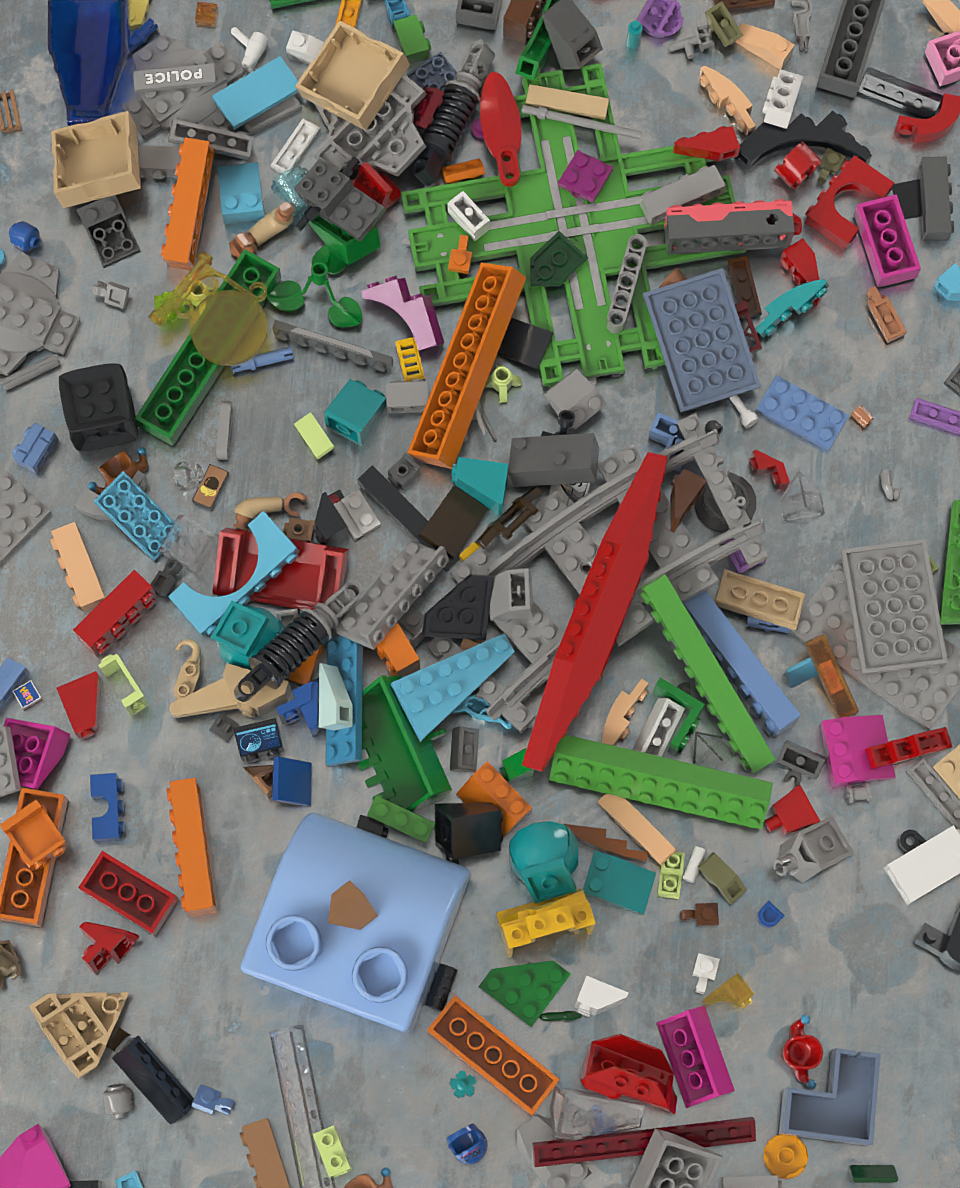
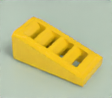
(408, 343)

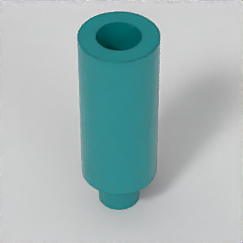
(634, 34)

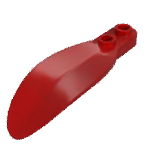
(501, 126)

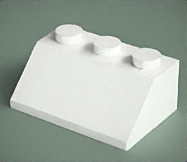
(598, 997)

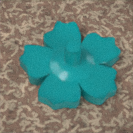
(463, 1084)

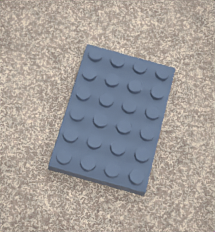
(701, 340)

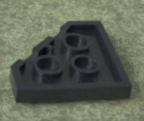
(462, 611)

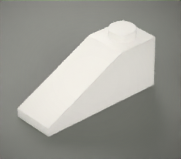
(303, 47)

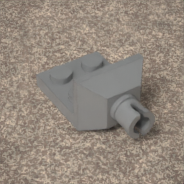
(813, 850)

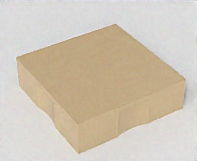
(352, 75)
(95, 159)

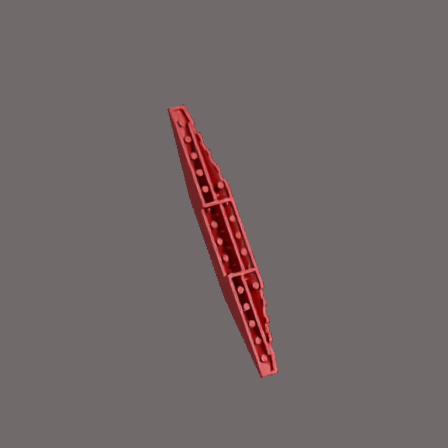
(598, 612)

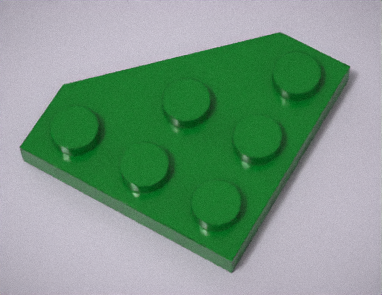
(525, 988)

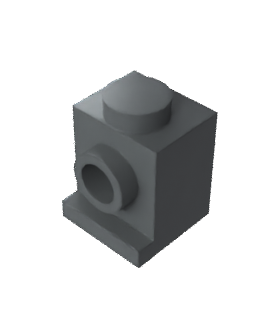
(403, 480)

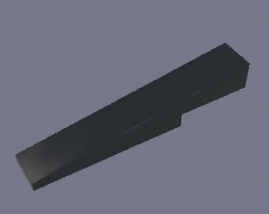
(398, 507)

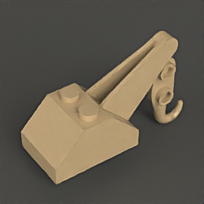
(220, 694)

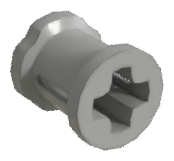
(859, 792)

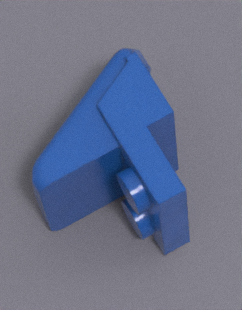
(305, 704)

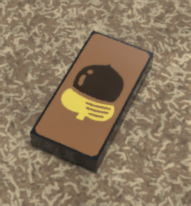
(211, 487)

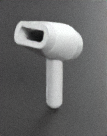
(254, 50)

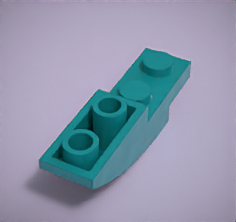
(798, 298)

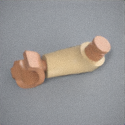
(264, 229)
(252, 507)

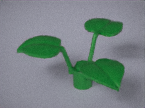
(288, 294)

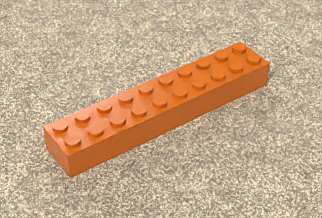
(466, 365)

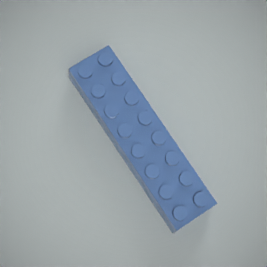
(742, 667)

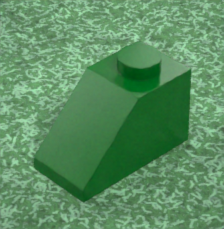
(513, 769)

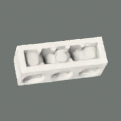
(782, 98)

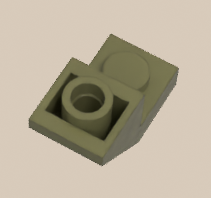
(722, 877)

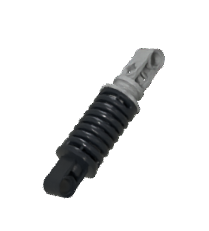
(453, 114)
(296, 642)

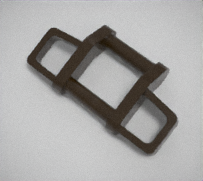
(519, 504)

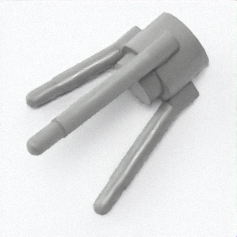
(479, 414)

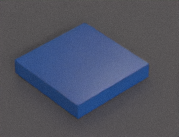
(292, 781)

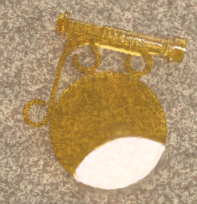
(227, 324)

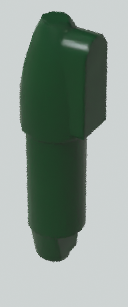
(560, 1016)

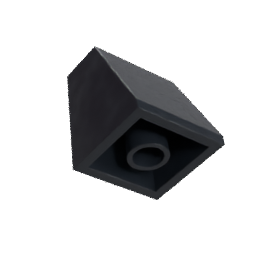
(468, 828)

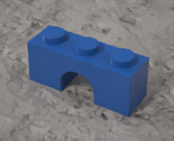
(109, 826)

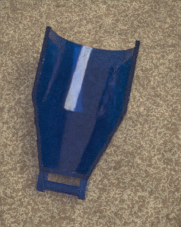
(88, 53)

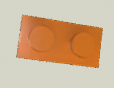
(464, 170)

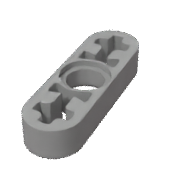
(224, 430)

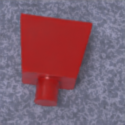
(792, 813)

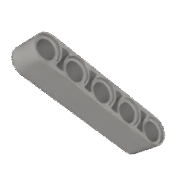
(626, 274)

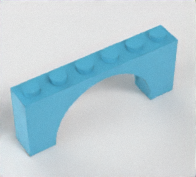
(273, 554)

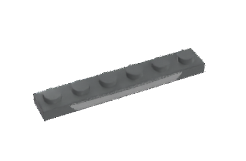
(339, 348)

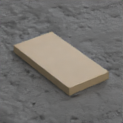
(759, 599)

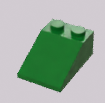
(344, 245)

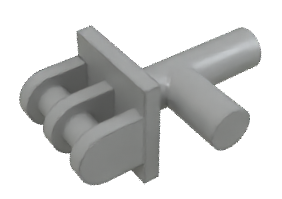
(689, 42)

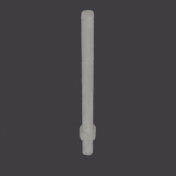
(543, 113)

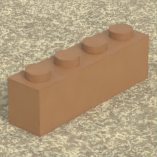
(264, 1155)

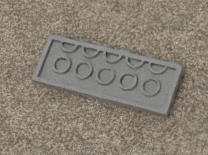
(392, 594)

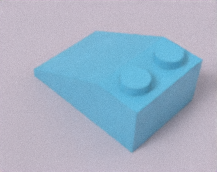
(240, 193)

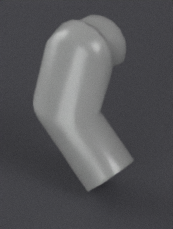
(886, 482)

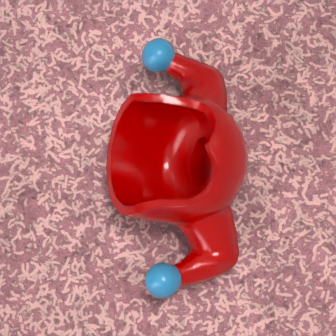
(802, 1051)

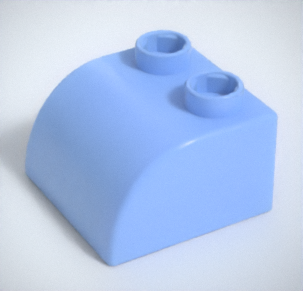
(367, 971)

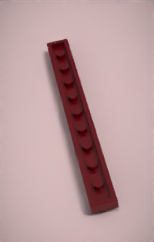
(635, 1142)

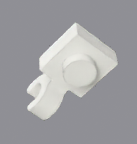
(705, 969)

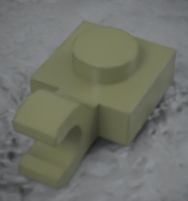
(830, 163)

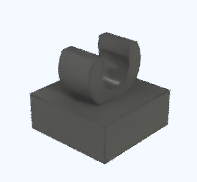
(223, 727)

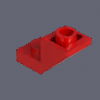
(765, 464)

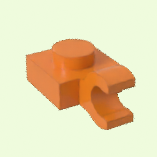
(461, 258)

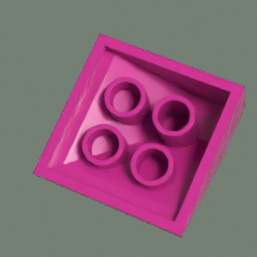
(36, 750)
(32, 1163)

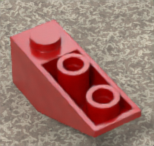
(712, 145)
(802, 263)

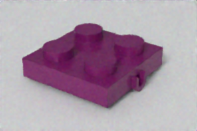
(585, 176)

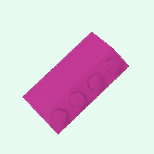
(695, 1056)

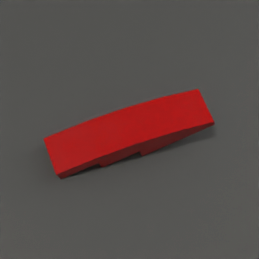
(908, 748)

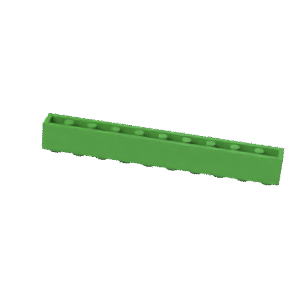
(707, 673)

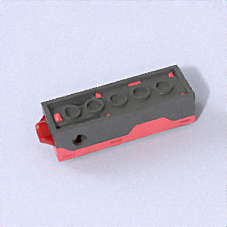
(730, 227)

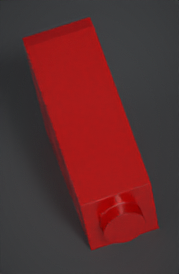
(82, 703)

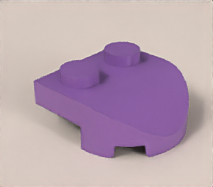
(661, 17)

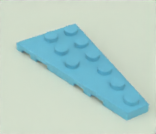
(440, 688)

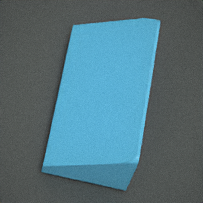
(800, 672)

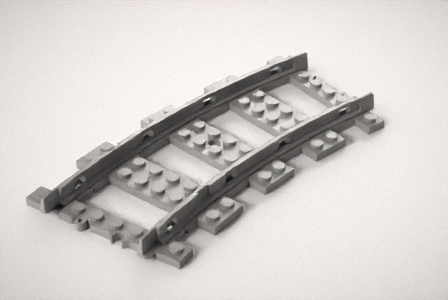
(569, 545)

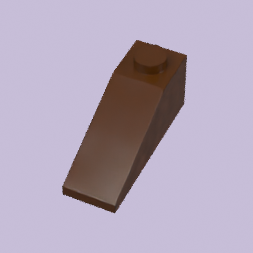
(685, 493)

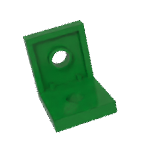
(692, 708)

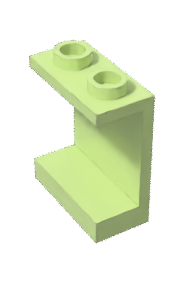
(134, 702)
(332, 1152)

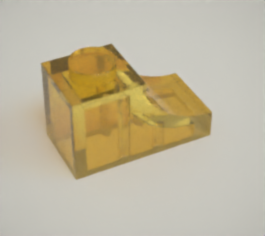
(732, 992)

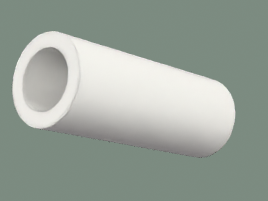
(692, 870)

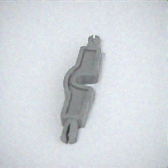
(801, 22)

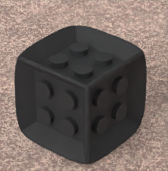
(98, 407)

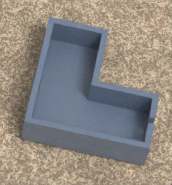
(846, 1109)

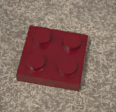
(426, 107)

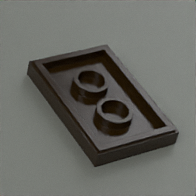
(453, 521)

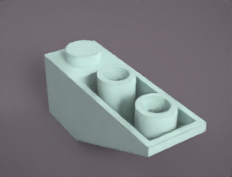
(334, 701)

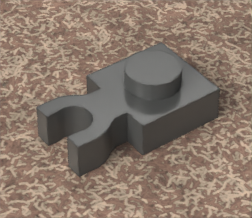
(165, 580)

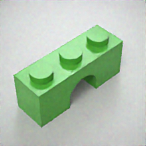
(401, 819)

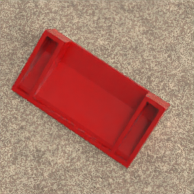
(300, 585)

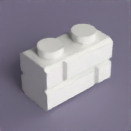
(468, 216)

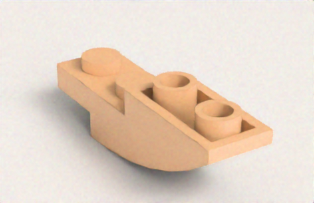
(727, 94)
(616, 724)

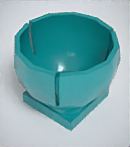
(244, 633)
(545, 859)

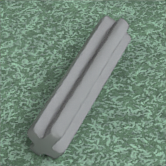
(30, 372)

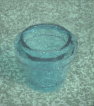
(284, 187)

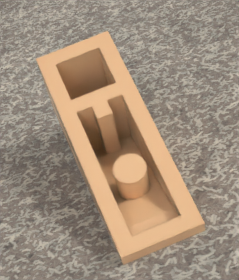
(766, 45)

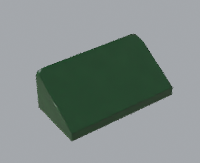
(873, 1174)

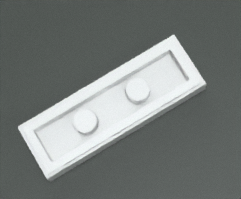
(295, 146)

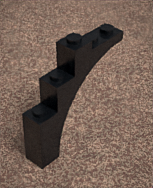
(827, 134)

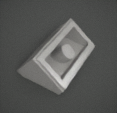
(464, 749)

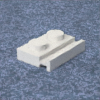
(357, 515)

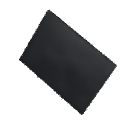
(909, 198)
(525, 343)

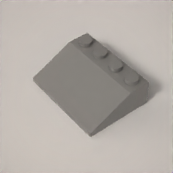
(675, 1163)

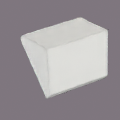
(287, 616)

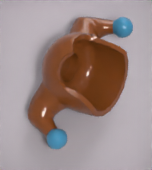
(120, 463)

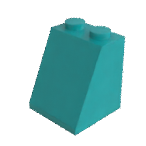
(355, 411)
(483, 481)

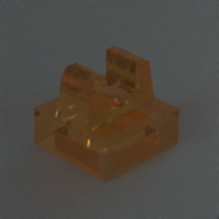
(206, 13)

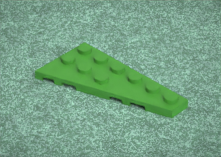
(951, 595)

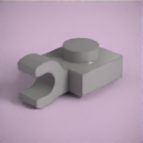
(114, 293)

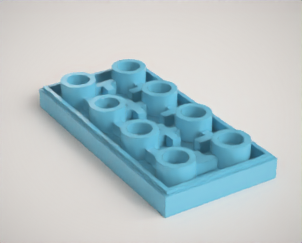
(256, 92)
(135, 514)

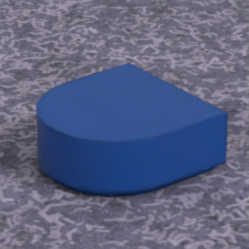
(769, 915)

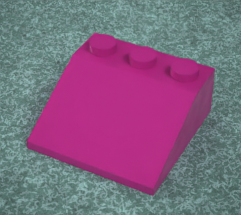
(845, 746)

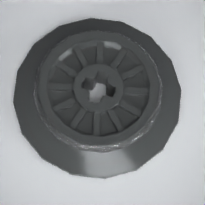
(709, 511)

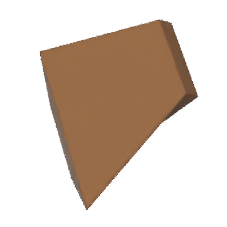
(262, 777)
(350, 908)

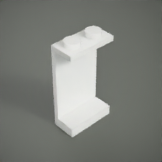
(926, 865)

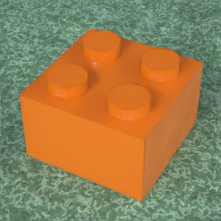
(398, 653)

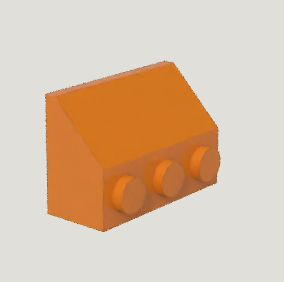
(490, 787)

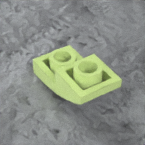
(314, 435)
(671, 876)

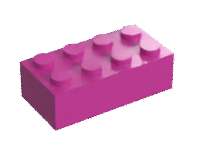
(887, 241)

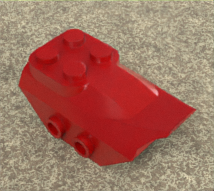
(631, 1069)

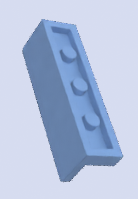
(10, 678)

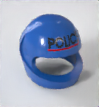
(468, 1144)

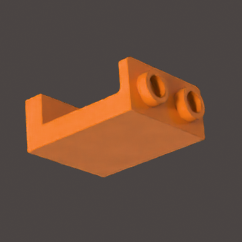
(34, 835)

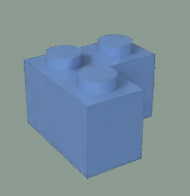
(666, 432)

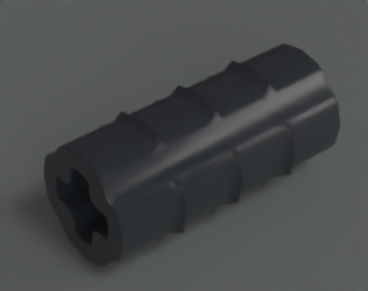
(441, 987)

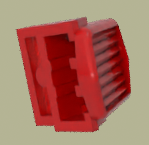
(376, 186)
(108, 945)

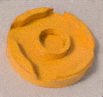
(785, 1156)

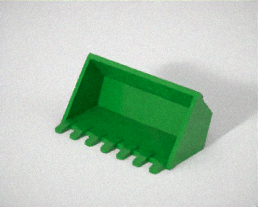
(402, 763)

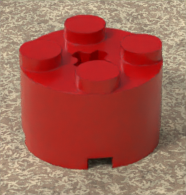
(798, 165)

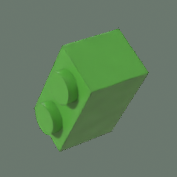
(411, 38)

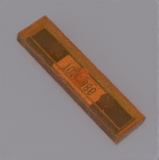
(831, 676)

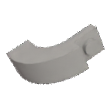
(87, 507)

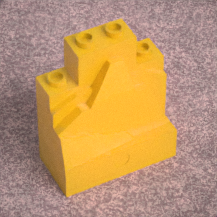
(534, 920)

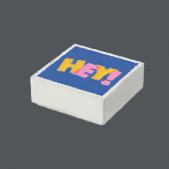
(27, 695)

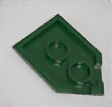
(555, 261)

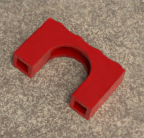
(855, 176)

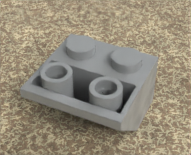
(511, 595)

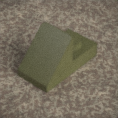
(723, 24)

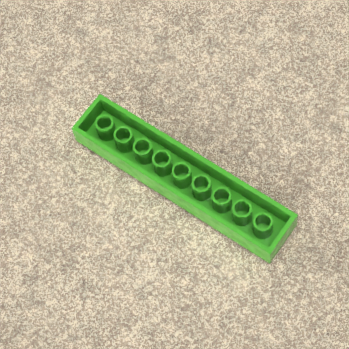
(661, 781)

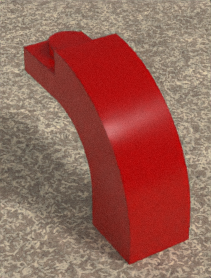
(935, 127)

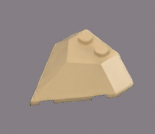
(79, 1025)

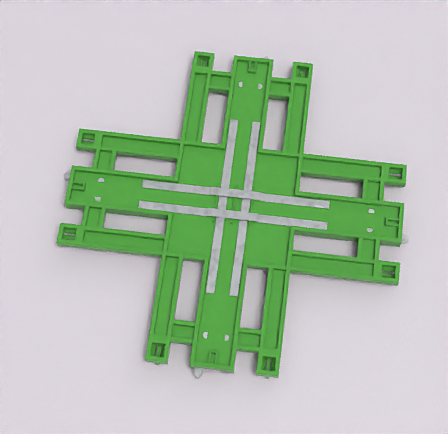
(542, 209)

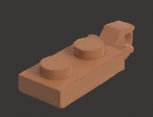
(885, 315)

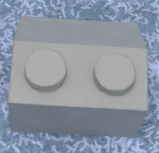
(576, 395)

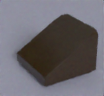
(116, 1038)

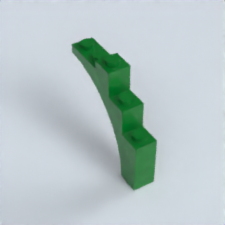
(537, 50)

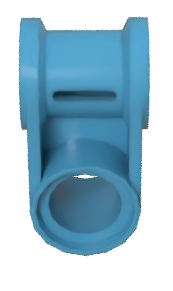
(396, 10)

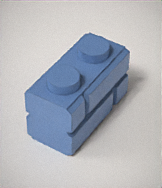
(35, 448)

